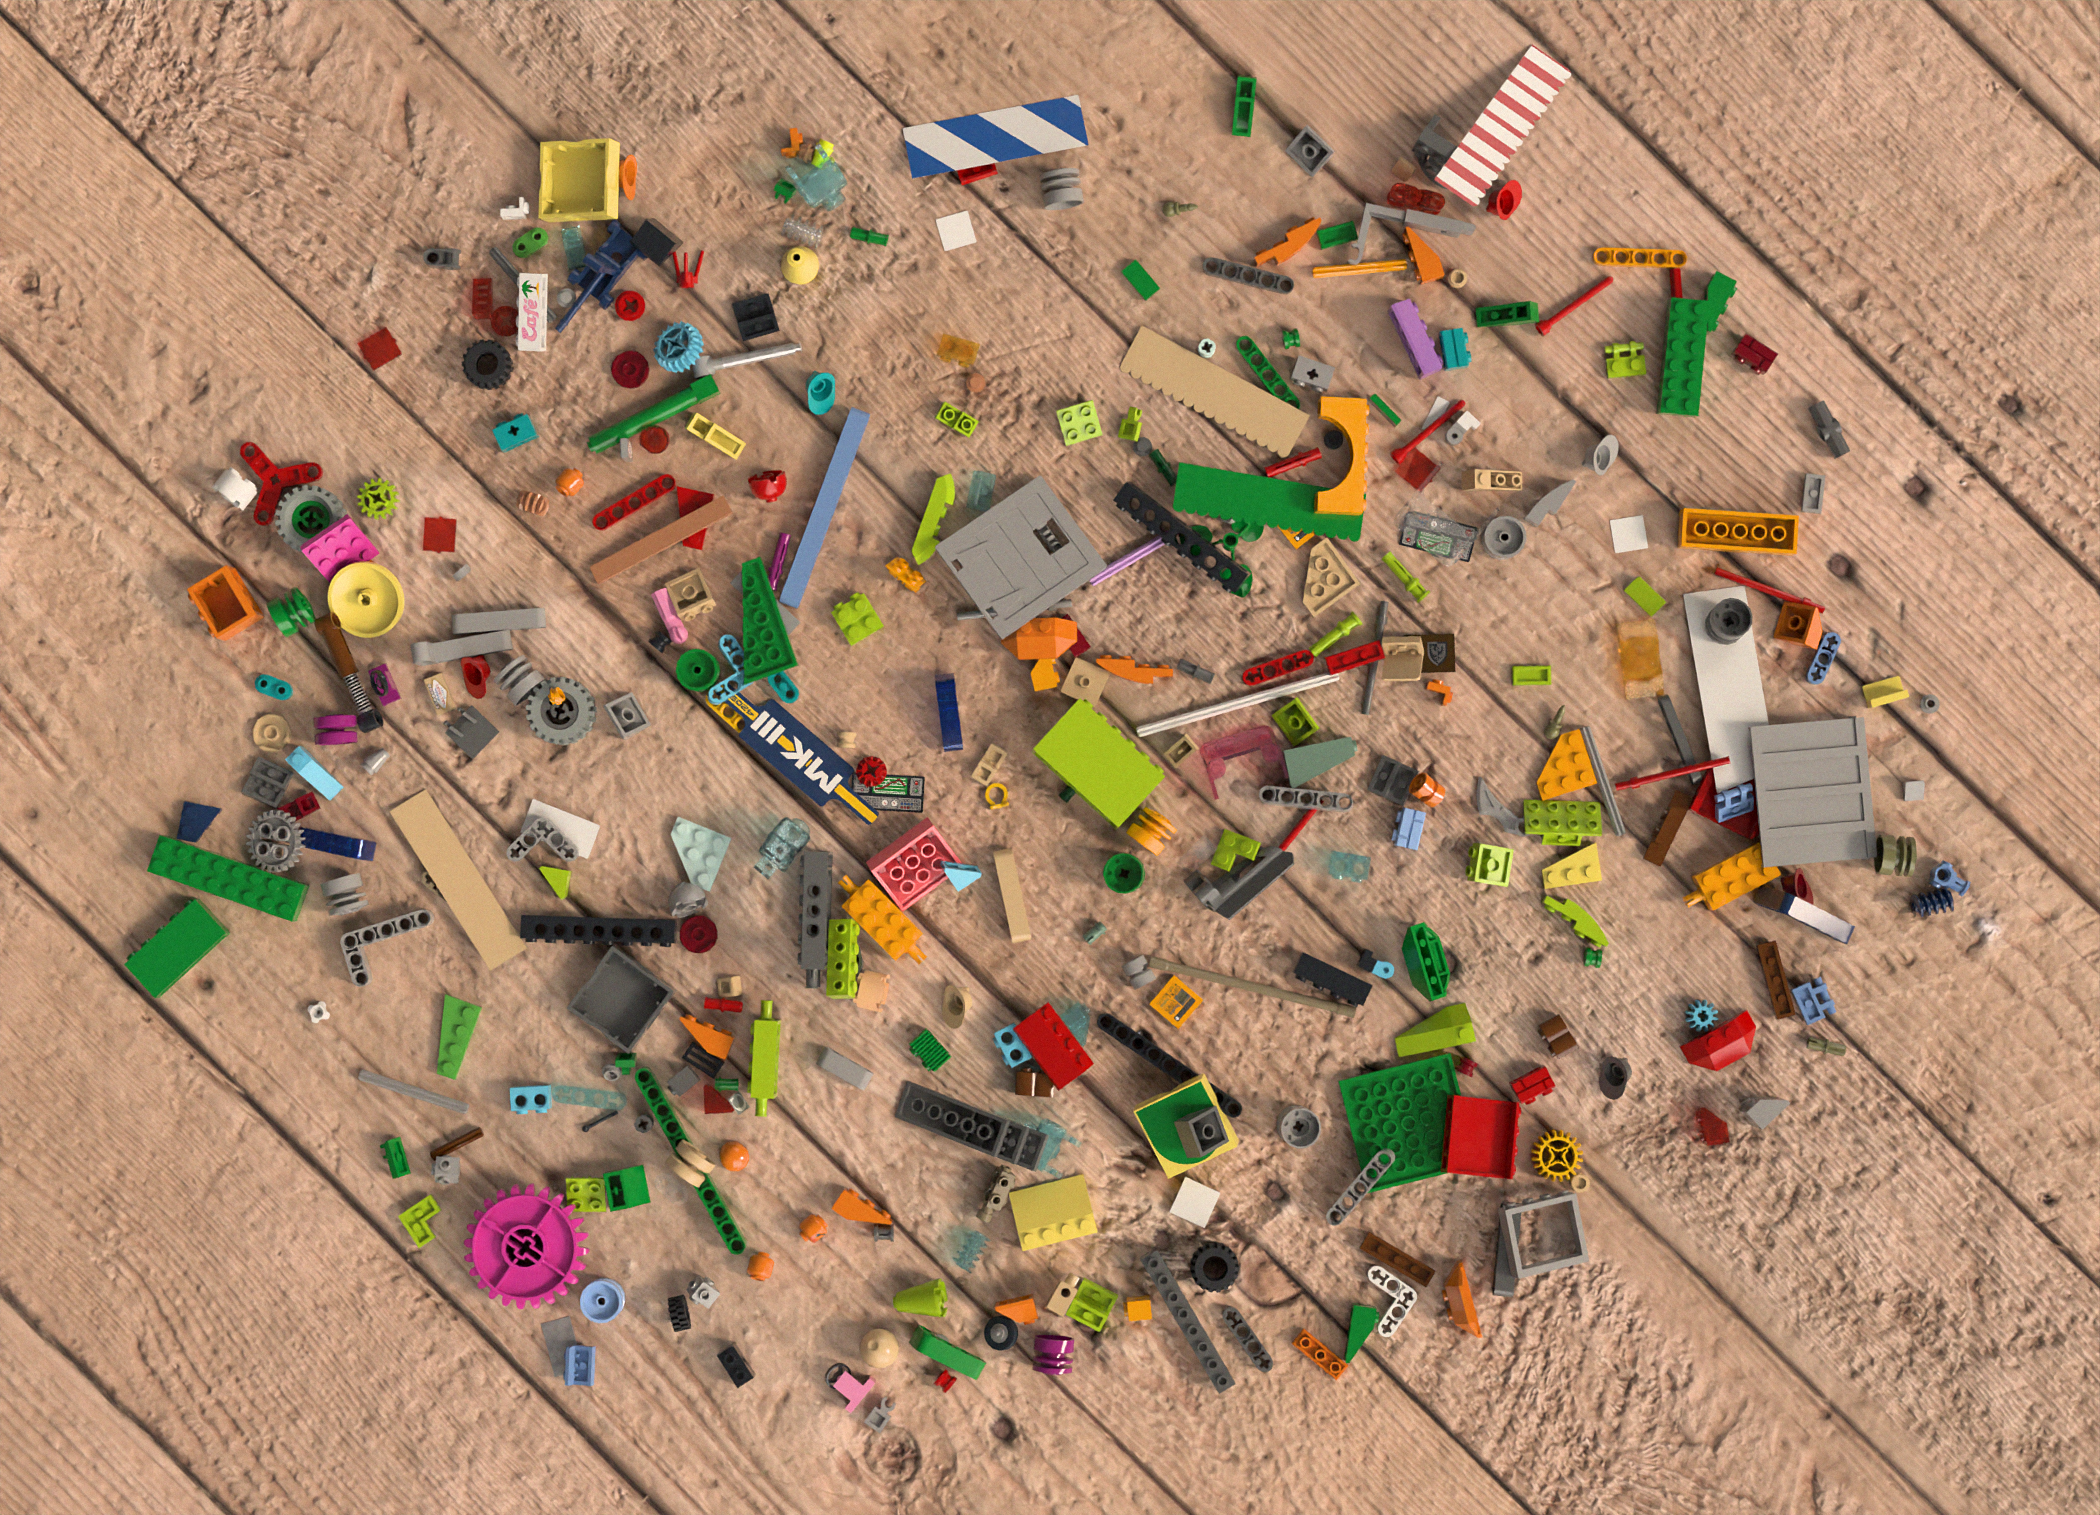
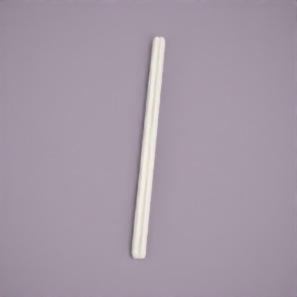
(1236, 704)

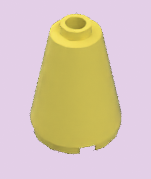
(799, 265)

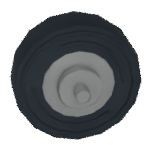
(1001, 1333)

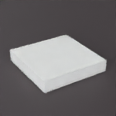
(1194, 1202)

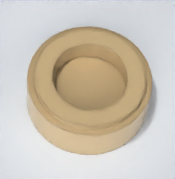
(1579, 1183)

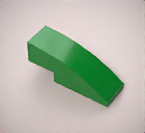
(1244, 106)

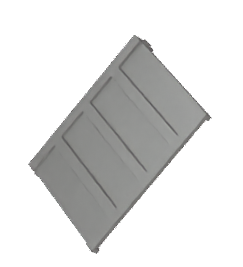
(1813, 792)

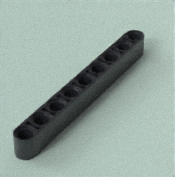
(1162, 1058)

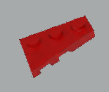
(689, 501)

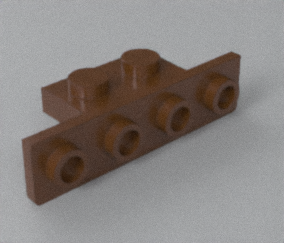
(1668, 827)

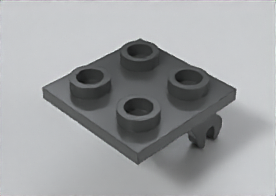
(471, 731)

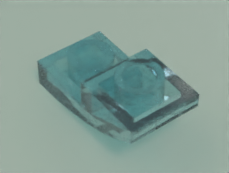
(574, 247)

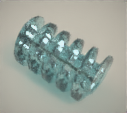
(971, 1250)

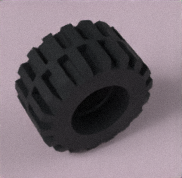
(473, 356)
(1219, 1283)

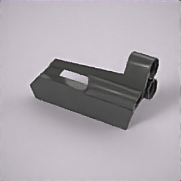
(1229, 892)

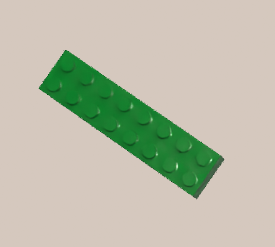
(228, 878)

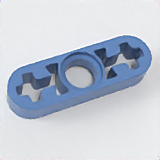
(1824, 643)

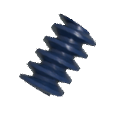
(1931, 901)

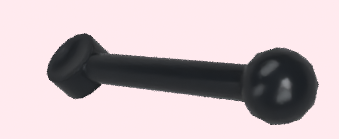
(585, 1128)

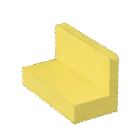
(1884, 692)

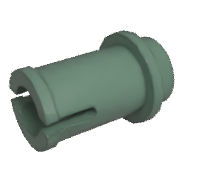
(1095, 932)

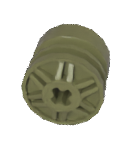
(1895, 855)

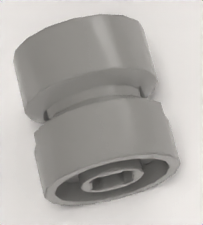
(1138, 972)

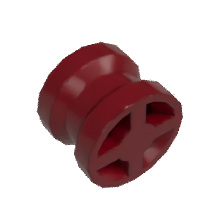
(1466, 1066)

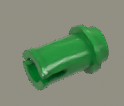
(726, 1084)

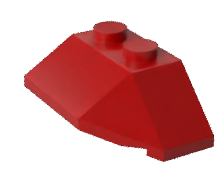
(1722, 1043)

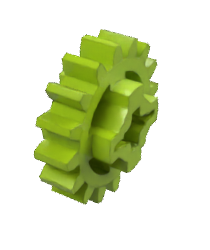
(381, 492)

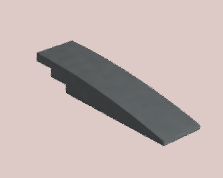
(972, 1126)

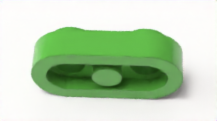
(530, 243)

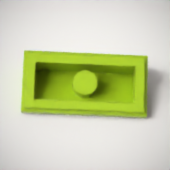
(1644, 596)

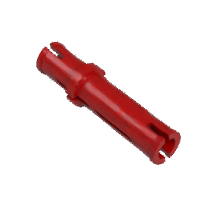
(1293, 462)

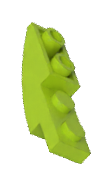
(1583, 923)

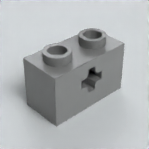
(1322, 372)

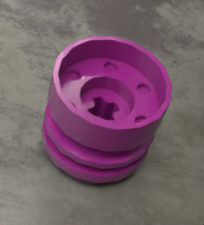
(1053, 1354)

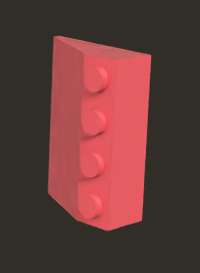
(912, 864)

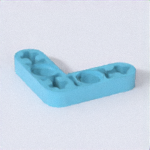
(738, 677)

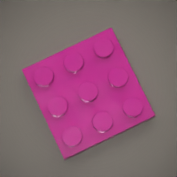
(338, 547)

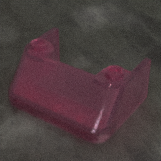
(1217, 751)

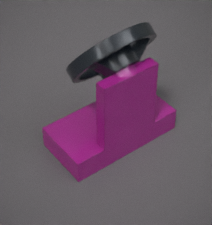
(384, 685)

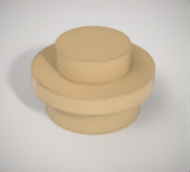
(1457, 278)

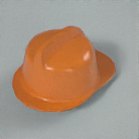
(627, 176)

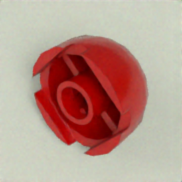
(769, 485)

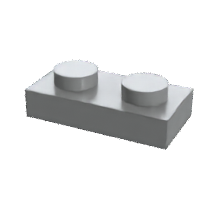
(1813, 493)

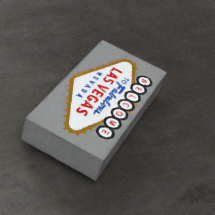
(626, 450)

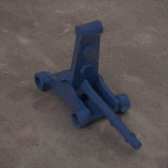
(597, 266)

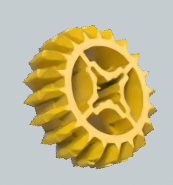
(1568, 1167)

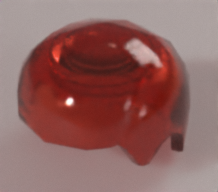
(654, 439)

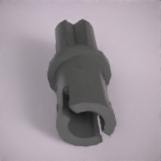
(1195, 671)

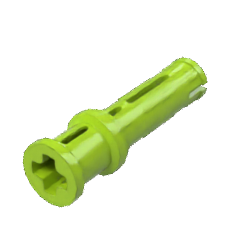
(1411, 584)
(1342, 629)

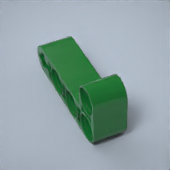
(946, 1353)

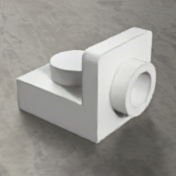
(514, 213)

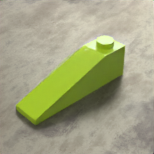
(1442, 1030)

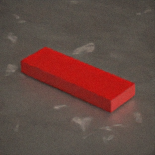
(1354, 657)

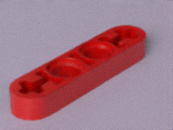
(1278, 670)

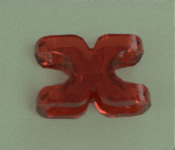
(1415, 199)

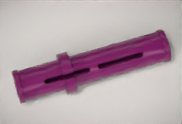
(778, 560)

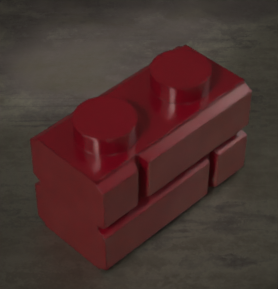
(1754, 354)

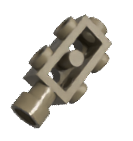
(1000, 1189)

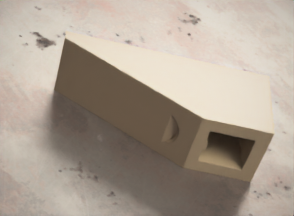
(1491, 480)

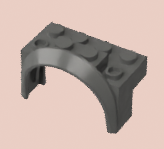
(1436, 147)

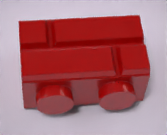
(1532, 1084)

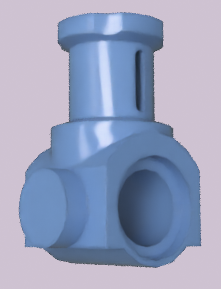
(1949, 880)

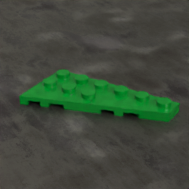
(764, 632)

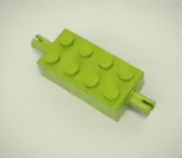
(765, 1058)

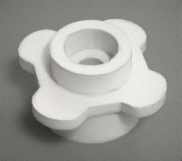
(323, 1012)

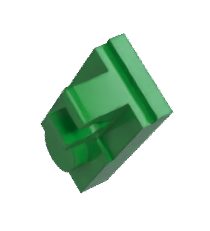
(396, 1157)

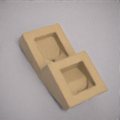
(989, 764)

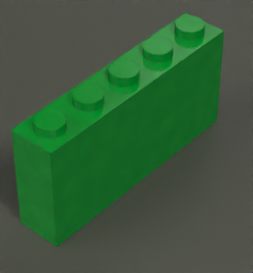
(176, 947)

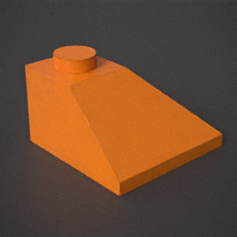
(1799, 625)
(1019, 1309)

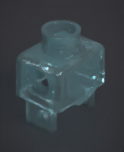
(821, 183)
(789, 838)
(1056, 1134)

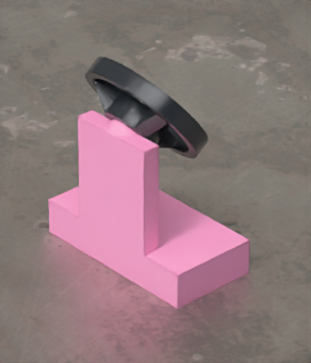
(848, 1385)

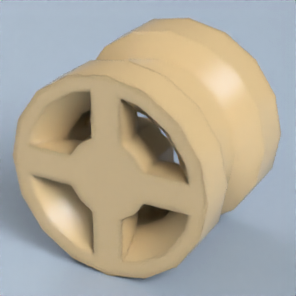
(846, 740)

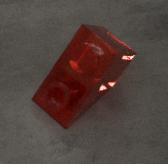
(1713, 1129)

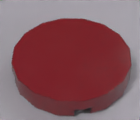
(630, 369)
(698, 934)

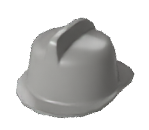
(1602, 455)

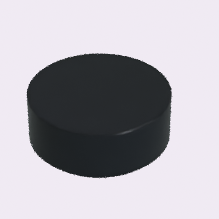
(1333, 440)

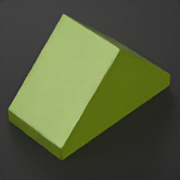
(558, 879)

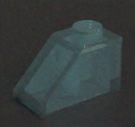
(1078, 1021)

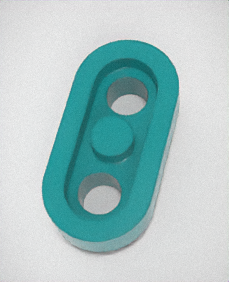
(783, 686)
(273, 687)

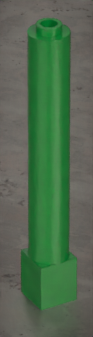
(696, 393)

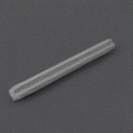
(1602, 781)
(413, 1091)

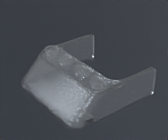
(1435, 529)

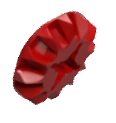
(630, 296)
(869, 780)

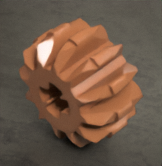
(532, 503)

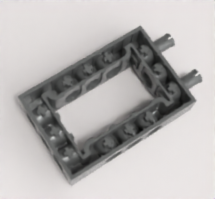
(815, 946)

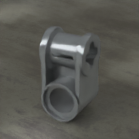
(445, 258)

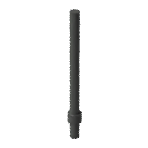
(1381, 621)

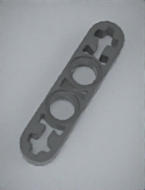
(1249, 1337)

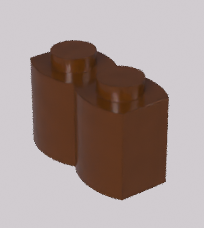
(1557, 1036)
(1033, 1083)

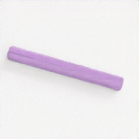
(1128, 559)

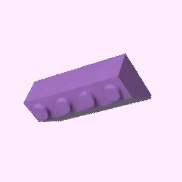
(1414, 338)

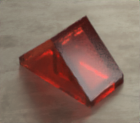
(715, 1102)

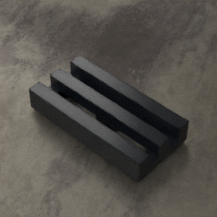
(700, 1067)

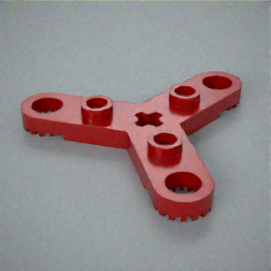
(289, 477)

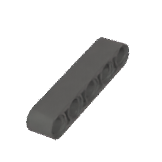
(1502, 1281)

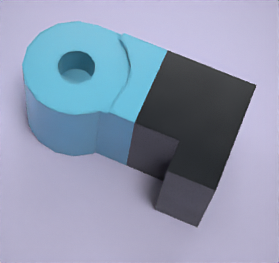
(1381, 969)

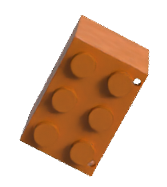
(225, 603)

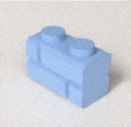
(1409, 828)

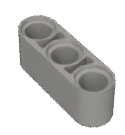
(844, 1068)

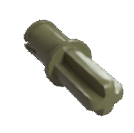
(1826, 1046)

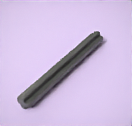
(510, 270)

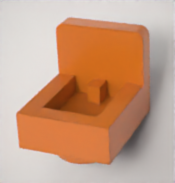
(796, 141)
(1438, 687)

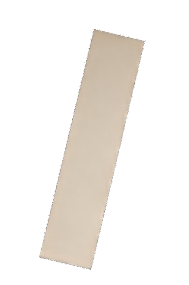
(458, 879)

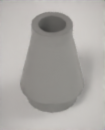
(375, 761)

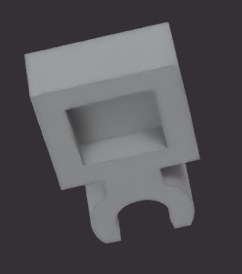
(878, 1416)

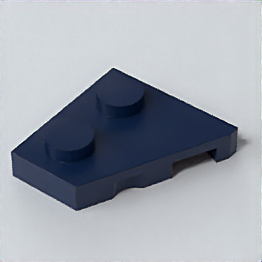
(195, 820)

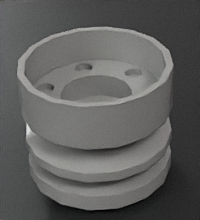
(1061, 184)
(516, 676)
(344, 894)
(1308, 1131)

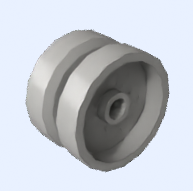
(1492, 541)

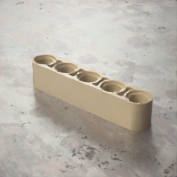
(1012, 895)

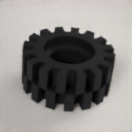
(679, 1313)

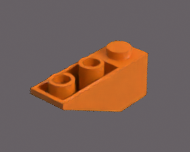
(1425, 259)
(711, 1039)
(856, 1209)

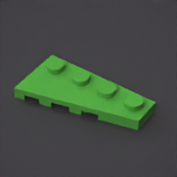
(456, 1032)

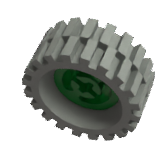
(294, 506)

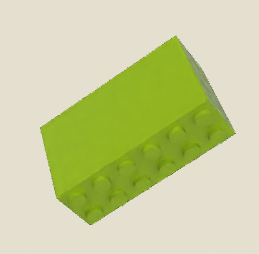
(1098, 763)

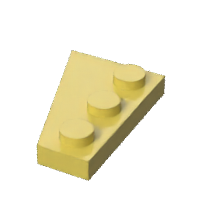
(1575, 869)

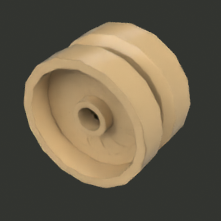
(691, 1163)

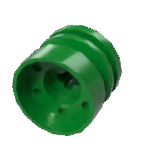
(292, 611)
(1114, 868)

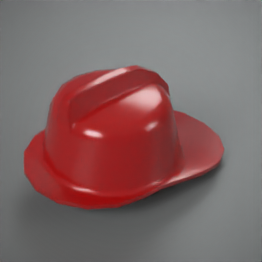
(1505, 200)
(475, 674)

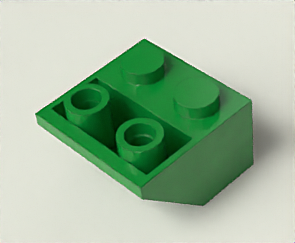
(626, 1188)

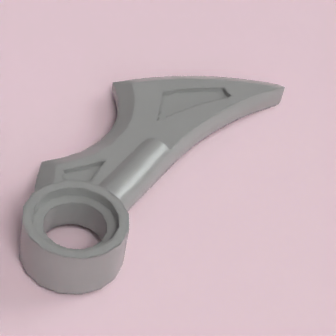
(1489, 805)

